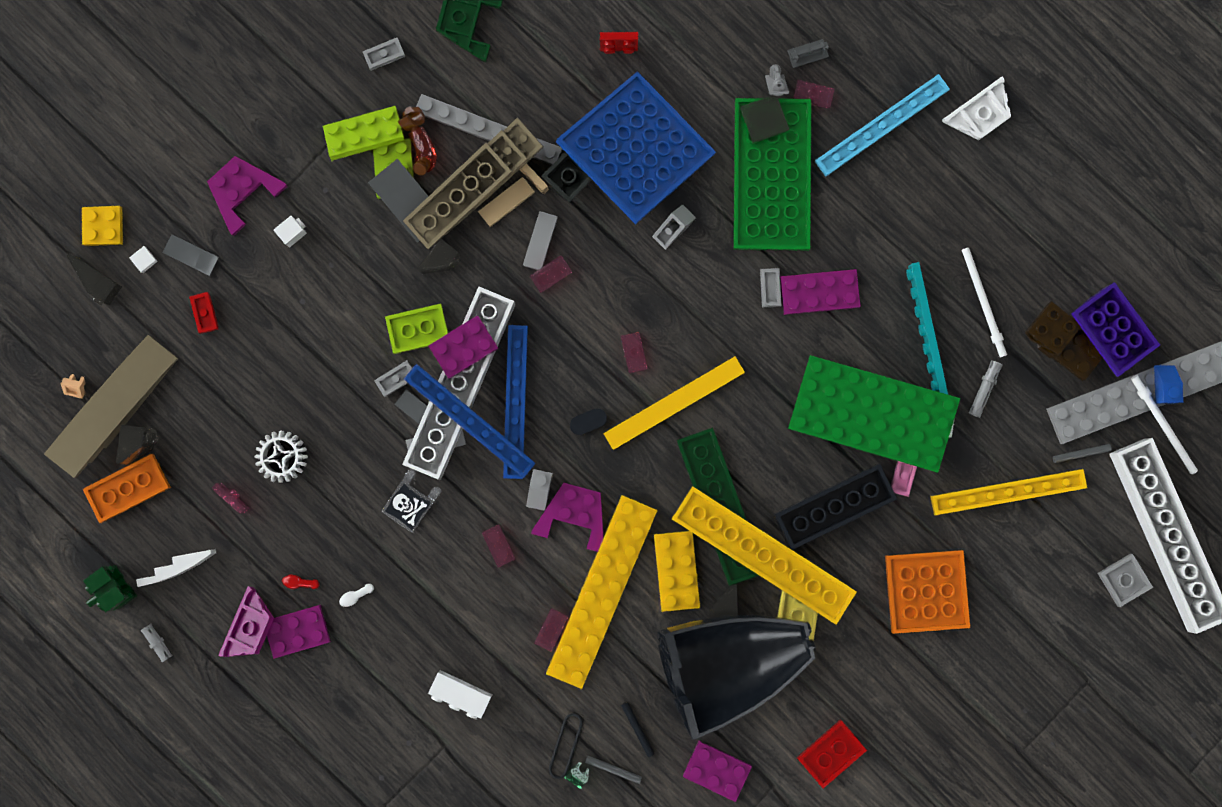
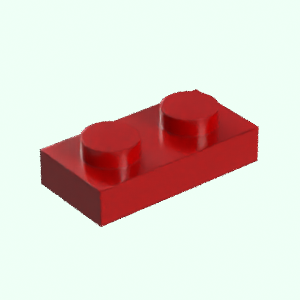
(204, 313)

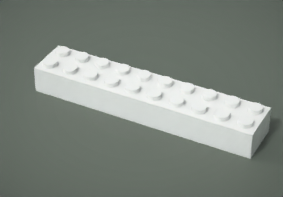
(438, 432)
(1169, 534)

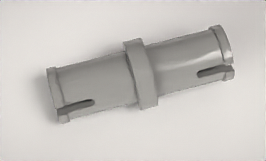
(156, 642)

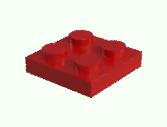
(618, 41)

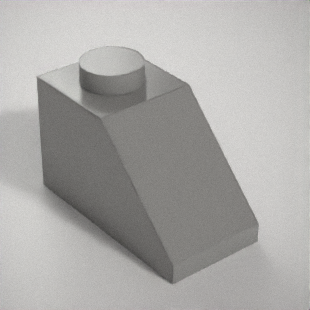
(673, 226)
(539, 489)

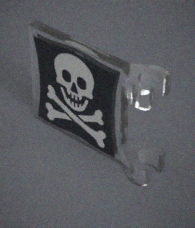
(409, 505)

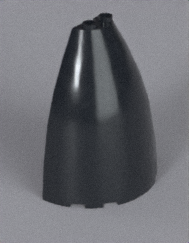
(731, 665)

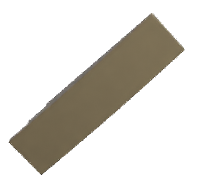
(473, 183)
(111, 407)

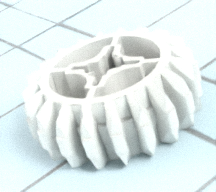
(284, 463)

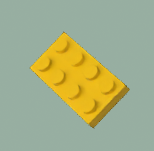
(676, 571)

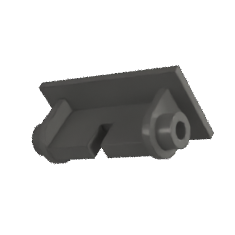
(808, 53)

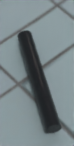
(637, 729)

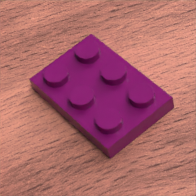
(463, 347)
(298, 631)
(717, 771)

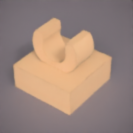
(72, 387)

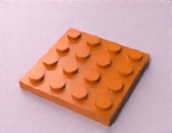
(927, 591)

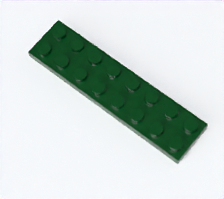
(711, 476)

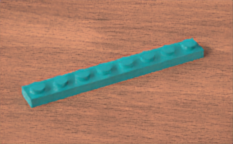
(926, 328)

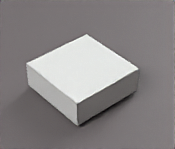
(143, 259)

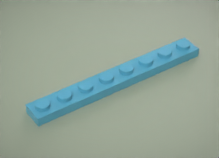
(882, 125)

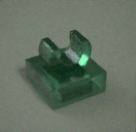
(576, 777)

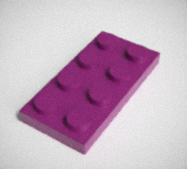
(820, 292)

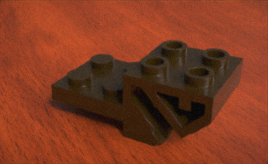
(1063, 340)

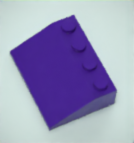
(1115, 329)

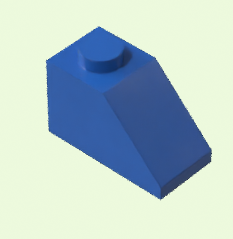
(1167, 385)

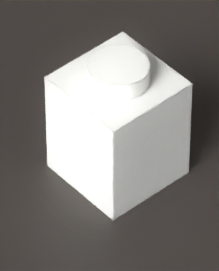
(290, 231)

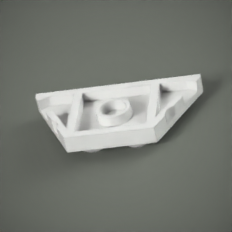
(981, 112)

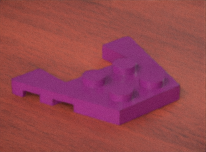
(234, 184)
(576, 507)

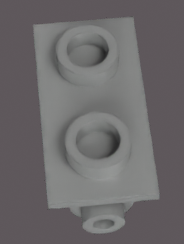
(776, 82)

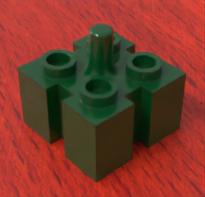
(109, 589)

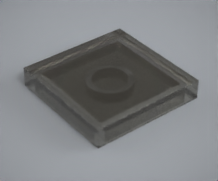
(764, 118)

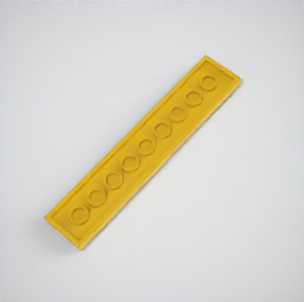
(764, 555)
(601, 592)

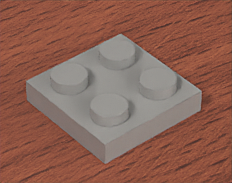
(1125, 580)

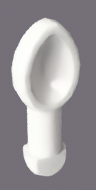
(351, 597)

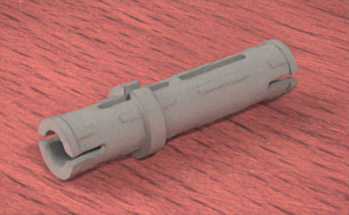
(984, 391)

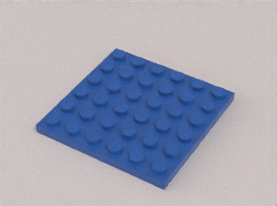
(635, 147)

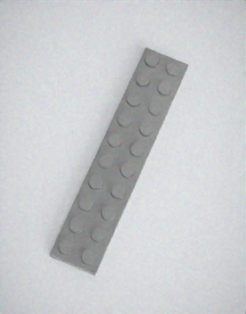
(1121, 401)

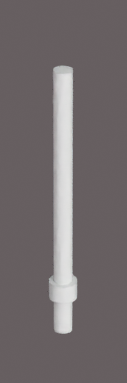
(996, 337)
(1145, 393)

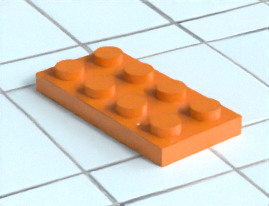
(126, 488)

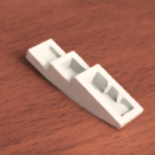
(180, 565)

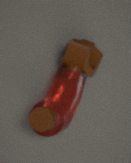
(425, 150)

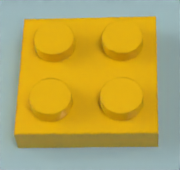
(102, 226)

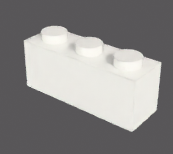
(459, 695)

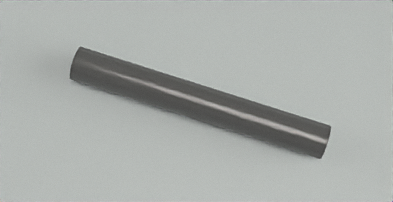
(1082, 453)
(613, 769)

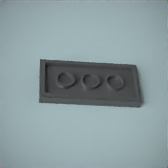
(398, 191)

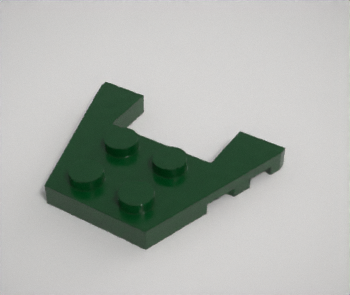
(458, 23)

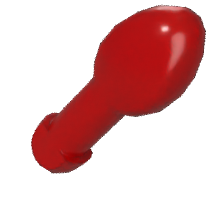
(294, 582)

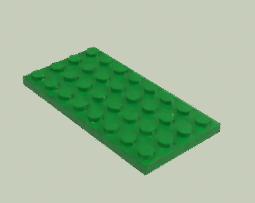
(773, 182)
(874, 413)

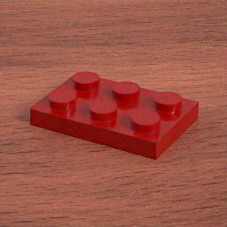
(831, 754)

